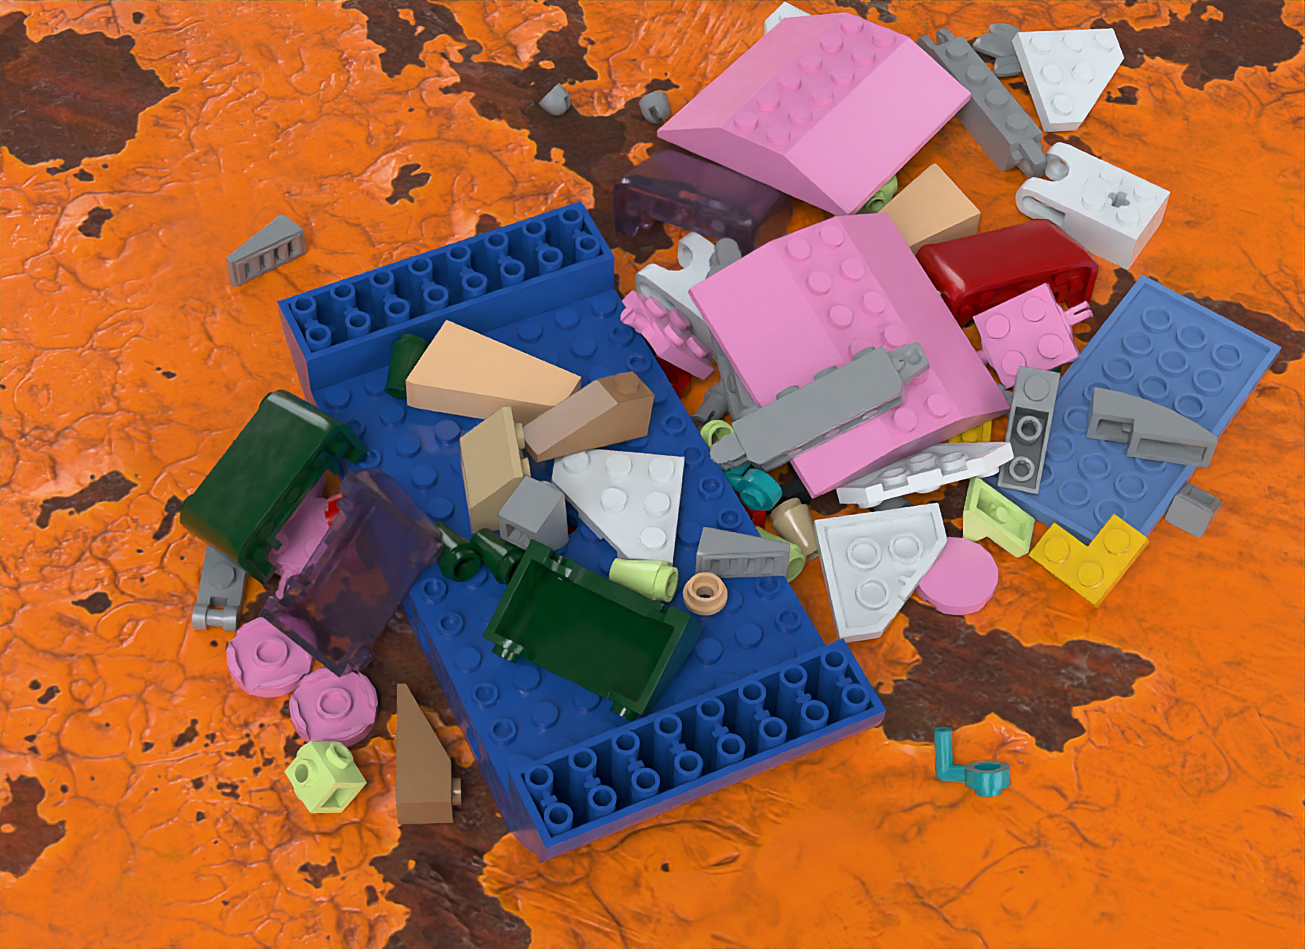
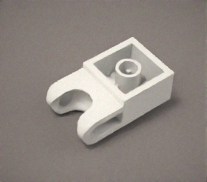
(1095, 203)
(673, 286)

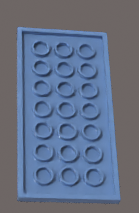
(1158, 351)

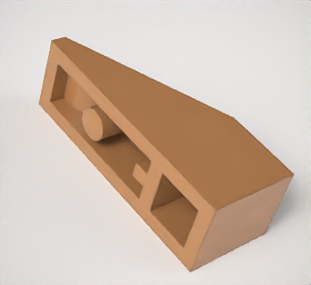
(594, 417)
(422, 768)

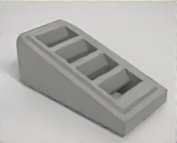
(267, 250)
(740, 555)

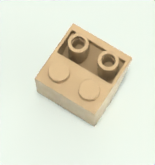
(492, 467)

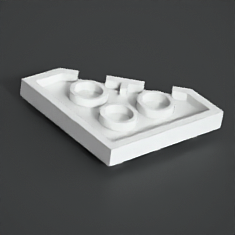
(1067, 72)
(927, 471)
(625, 499)
(876, 564)

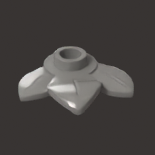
(999, 45)

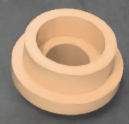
(707, 584)

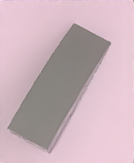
(1148, 429)

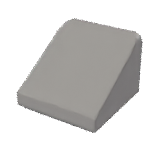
(1193, 510)

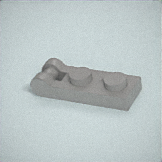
(222, 586)

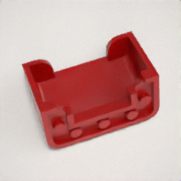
(1006, 262)

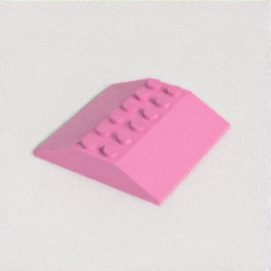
(821, 109)
(822, 300)

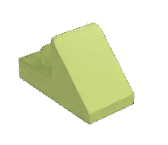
(996, 517)

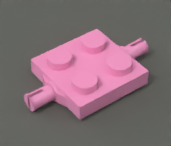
(667, 333)
(1029, 333)
(300, 536)

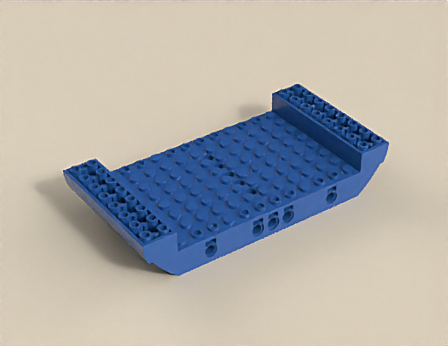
(549, 750)

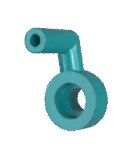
(756, 487)
(984, 777)

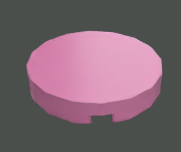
(960, 578)
(266, 660)
(334, 707)

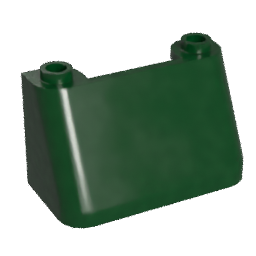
(266, 479)
(591, 631)

